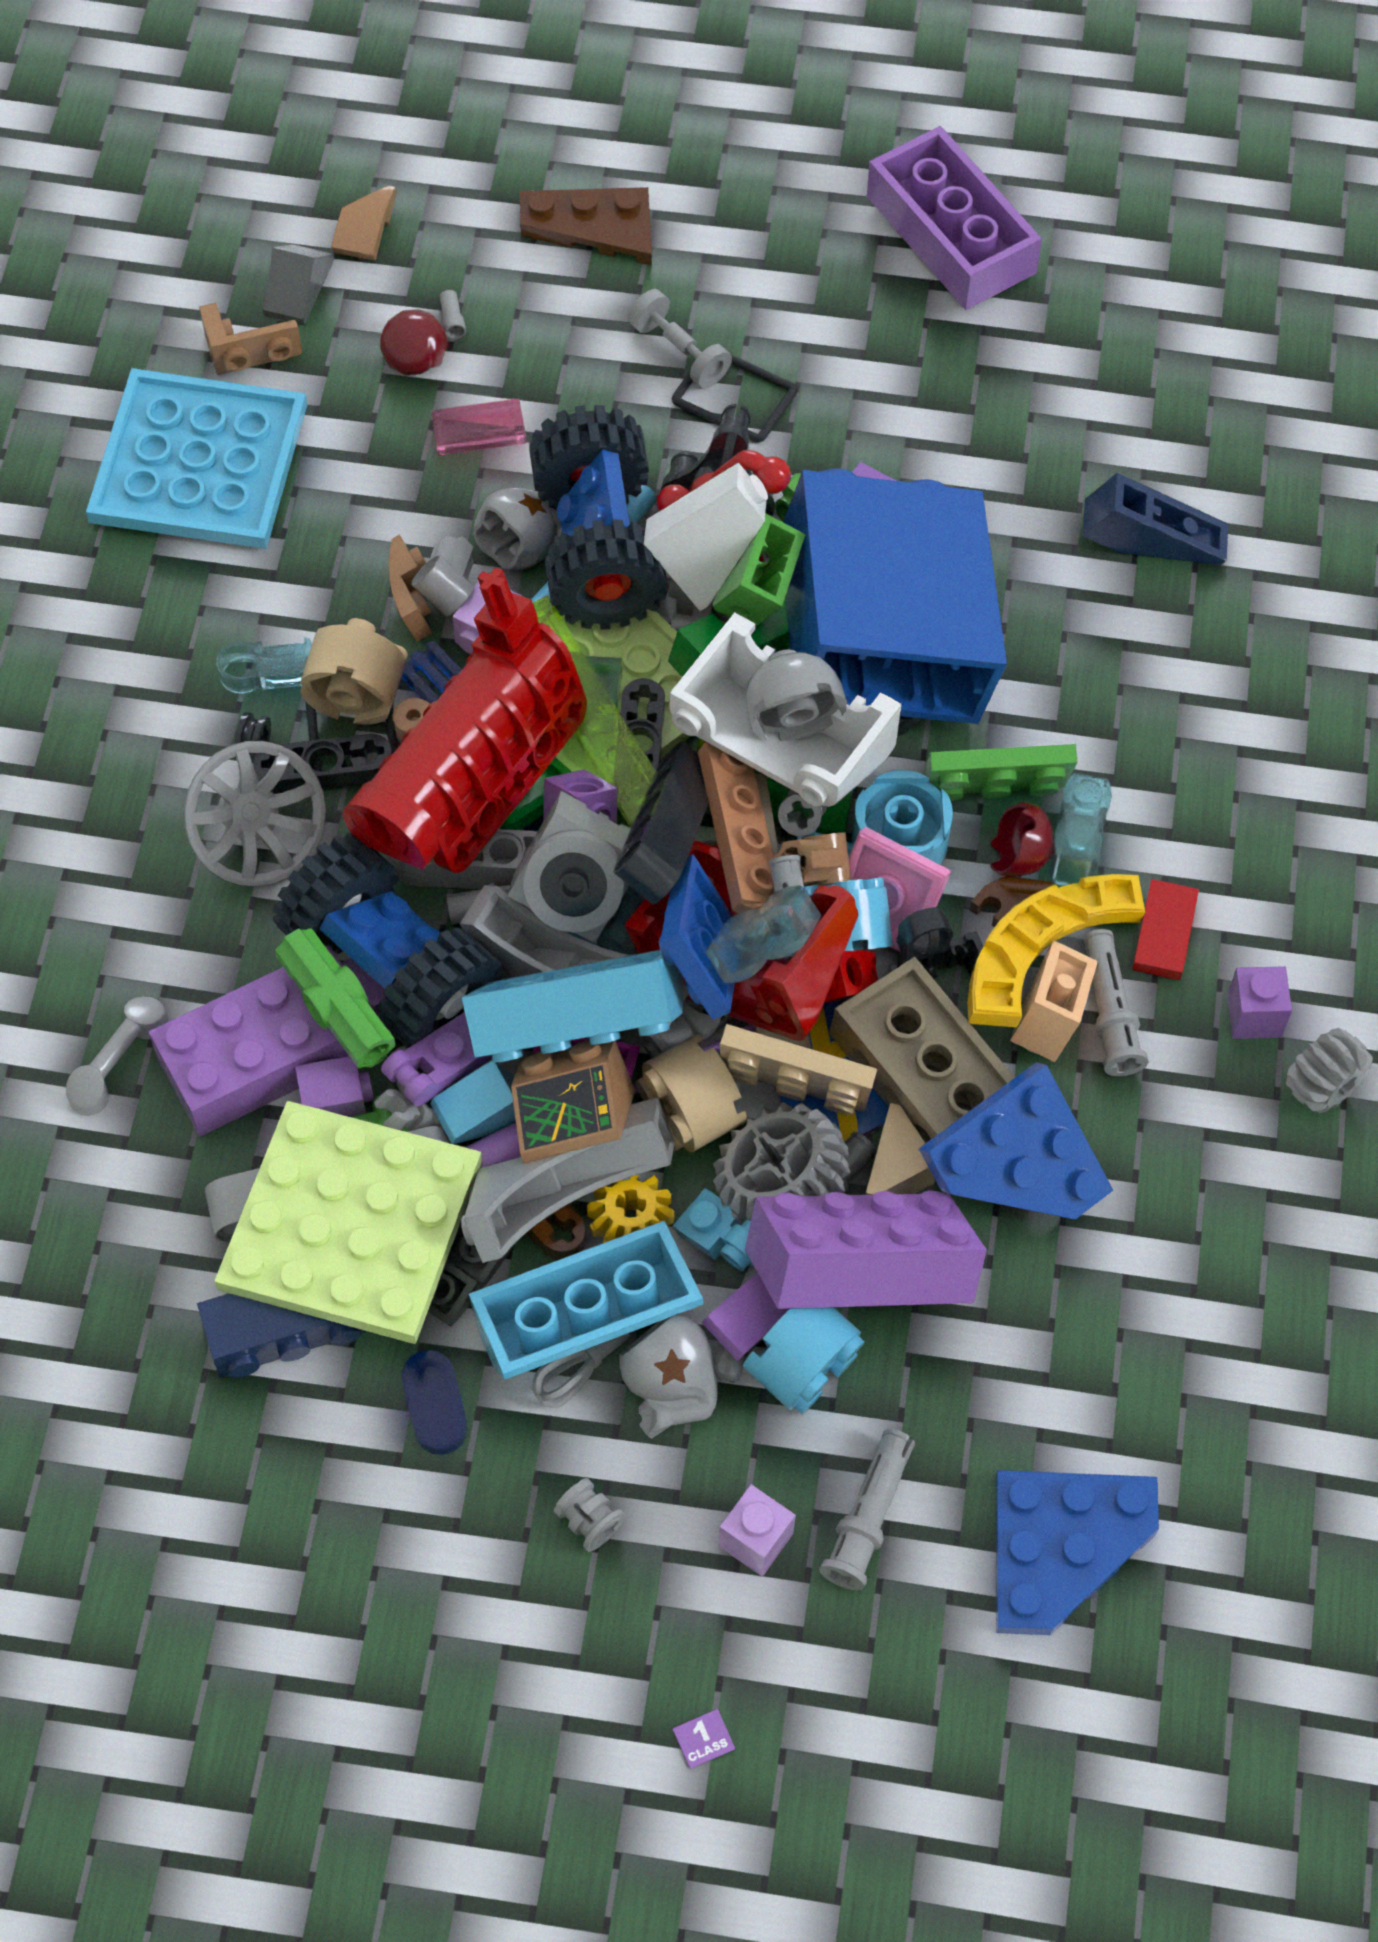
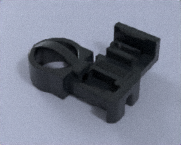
(929, 939)

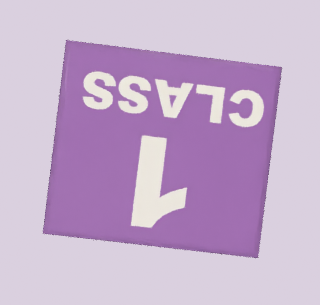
(704, 1738)

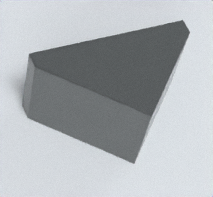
(295, 282)

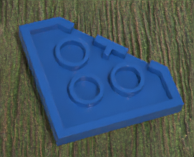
(1020, 1151)
(1064, 1541)

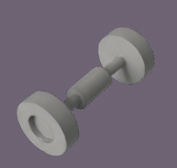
(650, 312)

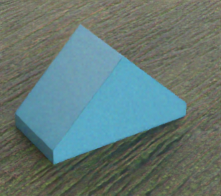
(476, 1104)

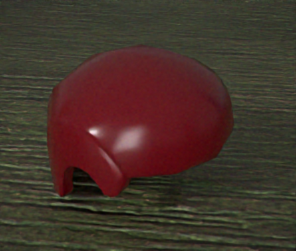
(413, 342)
(1022, 840)

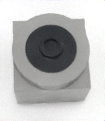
(570, 869)

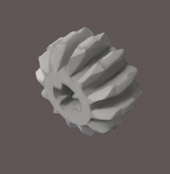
(1329, 1070)

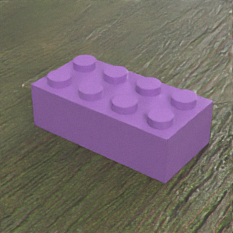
(953, 217)
(241, 1049)
(864, 1250)

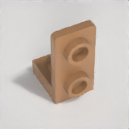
(248, 348)

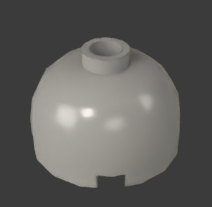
(793, 696)

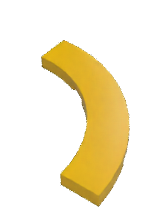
(1032, 927)

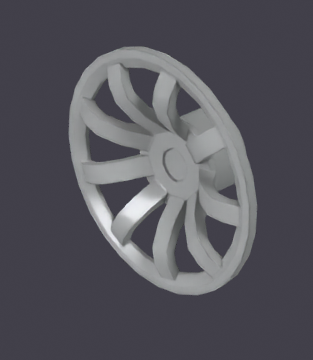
(252, 813)

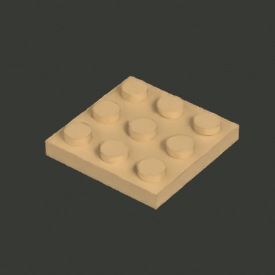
(796, 1070)

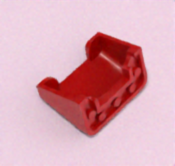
(783, 993)

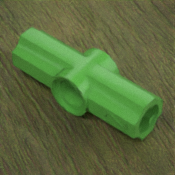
(335, 998)

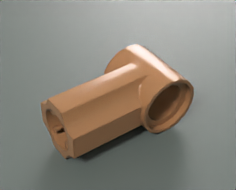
(822, 858)

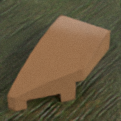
(362, 224)

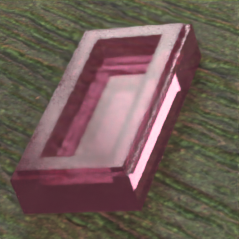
(478, 426)

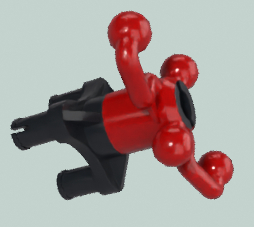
(726, 449)

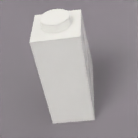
(708, 532)

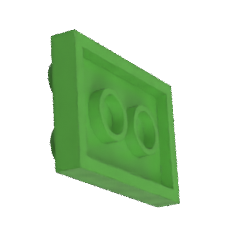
(1002, 770)

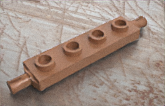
(738, 827)

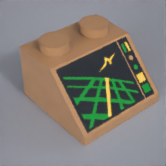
(570, 1099)

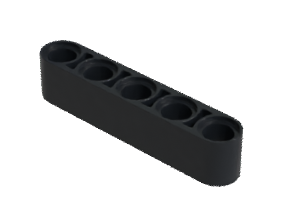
(664, 825)

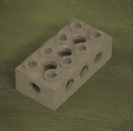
(934, 1039)

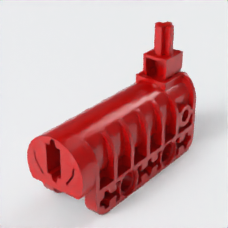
(475, 741)

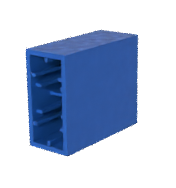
(897, 592)

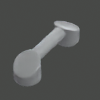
(86, 1084)

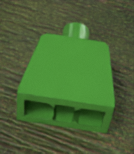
(759, 588)

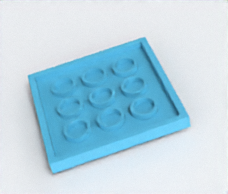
(197, 458)

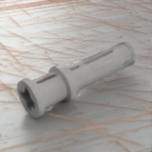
(1116, 1022)
(861, 1529)

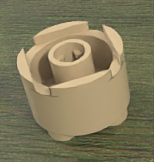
(353, 672)
(693, 1093)

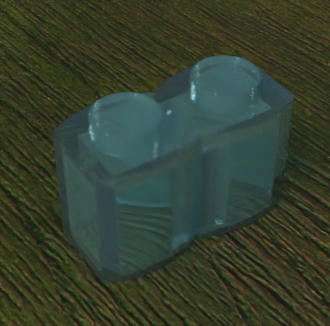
(1079, 829)
(763, 934)

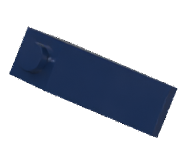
(1151, 524)

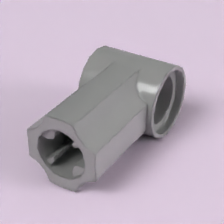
(446, 575)

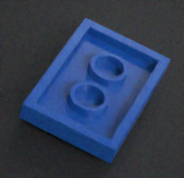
(690, 925)

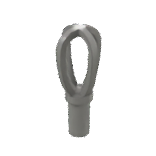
(593, 1358)

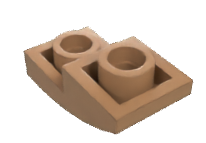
(410, 602)

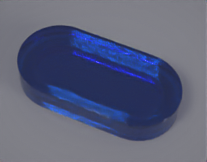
(434, 1402)

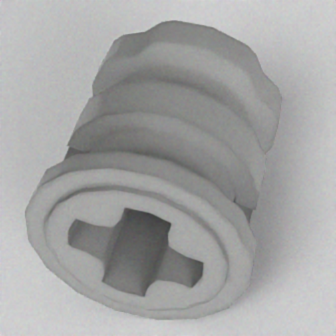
(589, 1514)

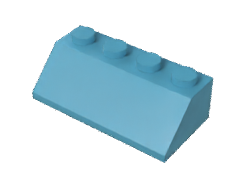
(574, 1004)
(583, 1300)

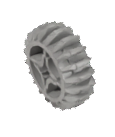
(794, 1137)

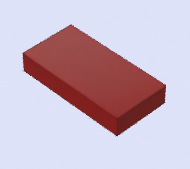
(1165, 929)

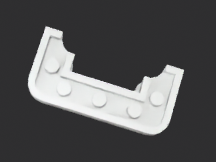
(818, 767)

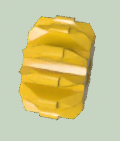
(630, 1194)

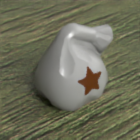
(516, 528)
(673, 1374)

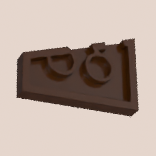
(594, 217)

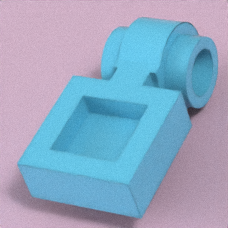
(715, 1230)

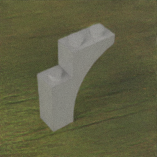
(523, 940)
(518, 1195)

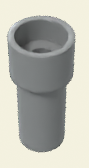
(453, 320)

